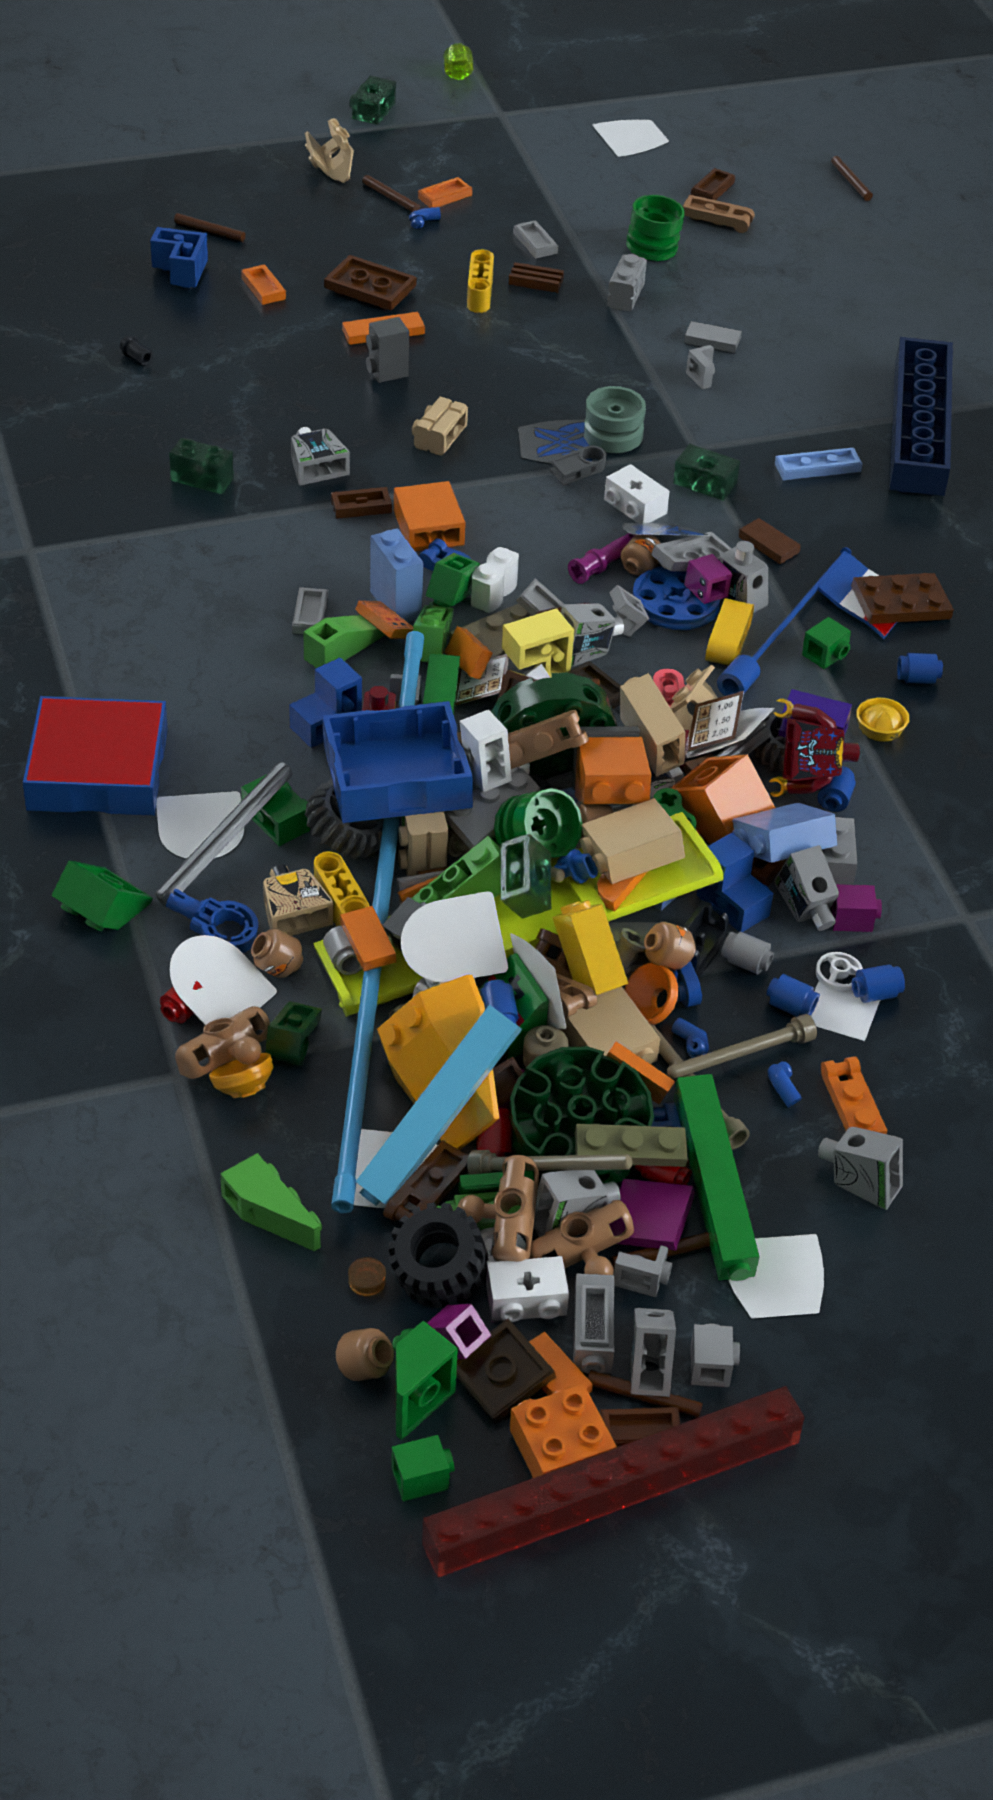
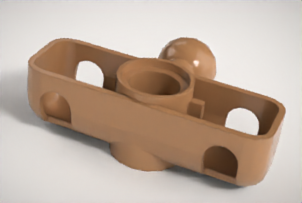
(224, 1042)
(513, 1191)
(596, 1238)

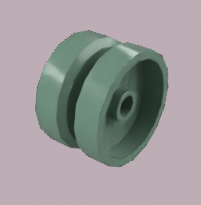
(614, 419)

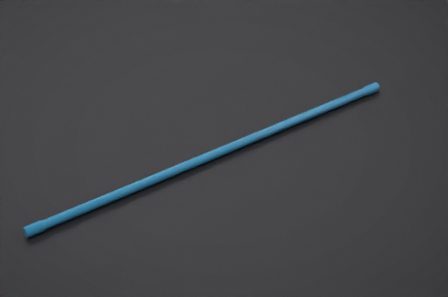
(345, 1181)

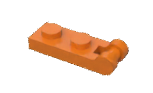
(852, 1096)

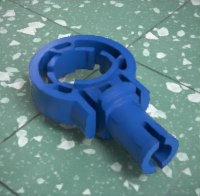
(210, 913)

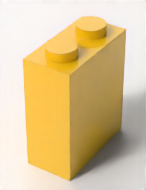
(590, 946)

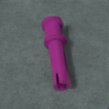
(596, 560)

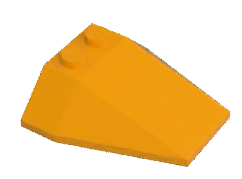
(424, 1037)

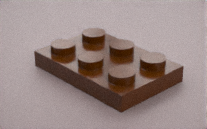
(370, 282)
(902, 598)

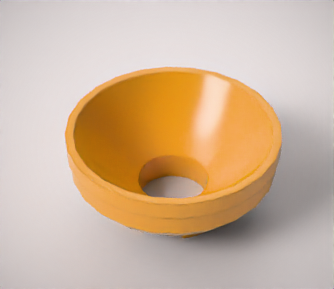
(242, 1079)

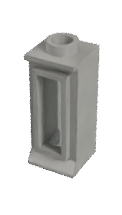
(594, 1323)

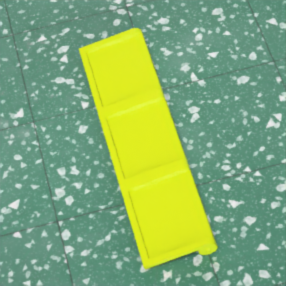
(661, 884)

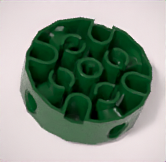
(548, 697)
(573, 1089)

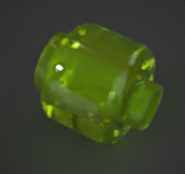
(458, 60)

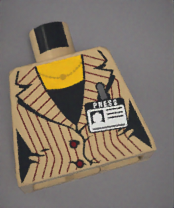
(296, 901)

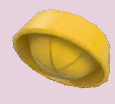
(882, 718)

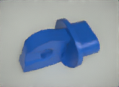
(578, 866)

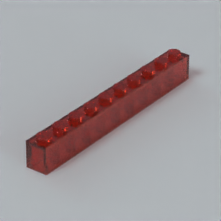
(610, 1481)

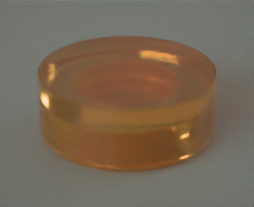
(367, 1276)

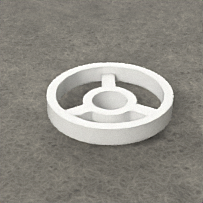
(842, 960)

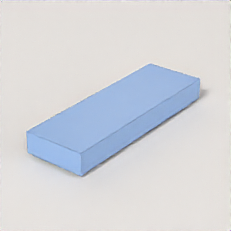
(818, 463)

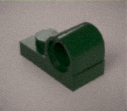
(290, 1032)

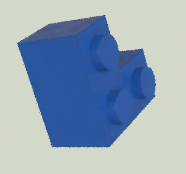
(181, 253)
(336, 691)
(740, 893)

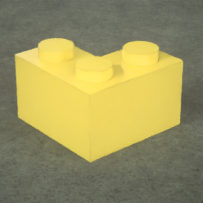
(540, 640)

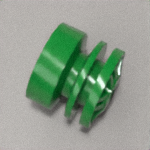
(655, 227)
(545, 814)

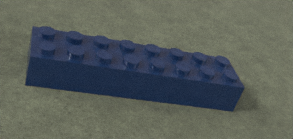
(922, 417)

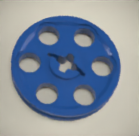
(672, 598)

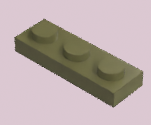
(643, 1143)

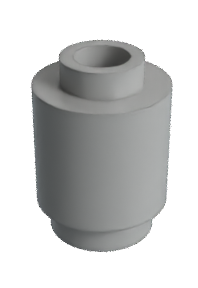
(341, 951)
(747, 952)

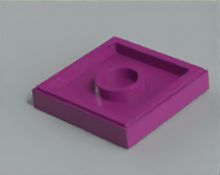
(656, 1212)

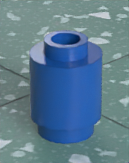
(919, 668)
(837, 794)
(878, 983)
(792, 996)
(501, 997)

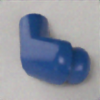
(425, 214)
(695, 1038)
(779, 1077)

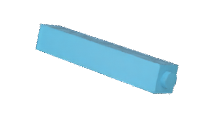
(438, 1106)

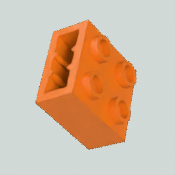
(559, 1430)

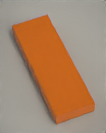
(357, 330)

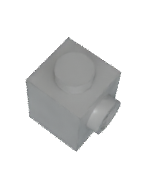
(713, 1355)

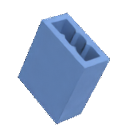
(396, 574)
(786, 830)

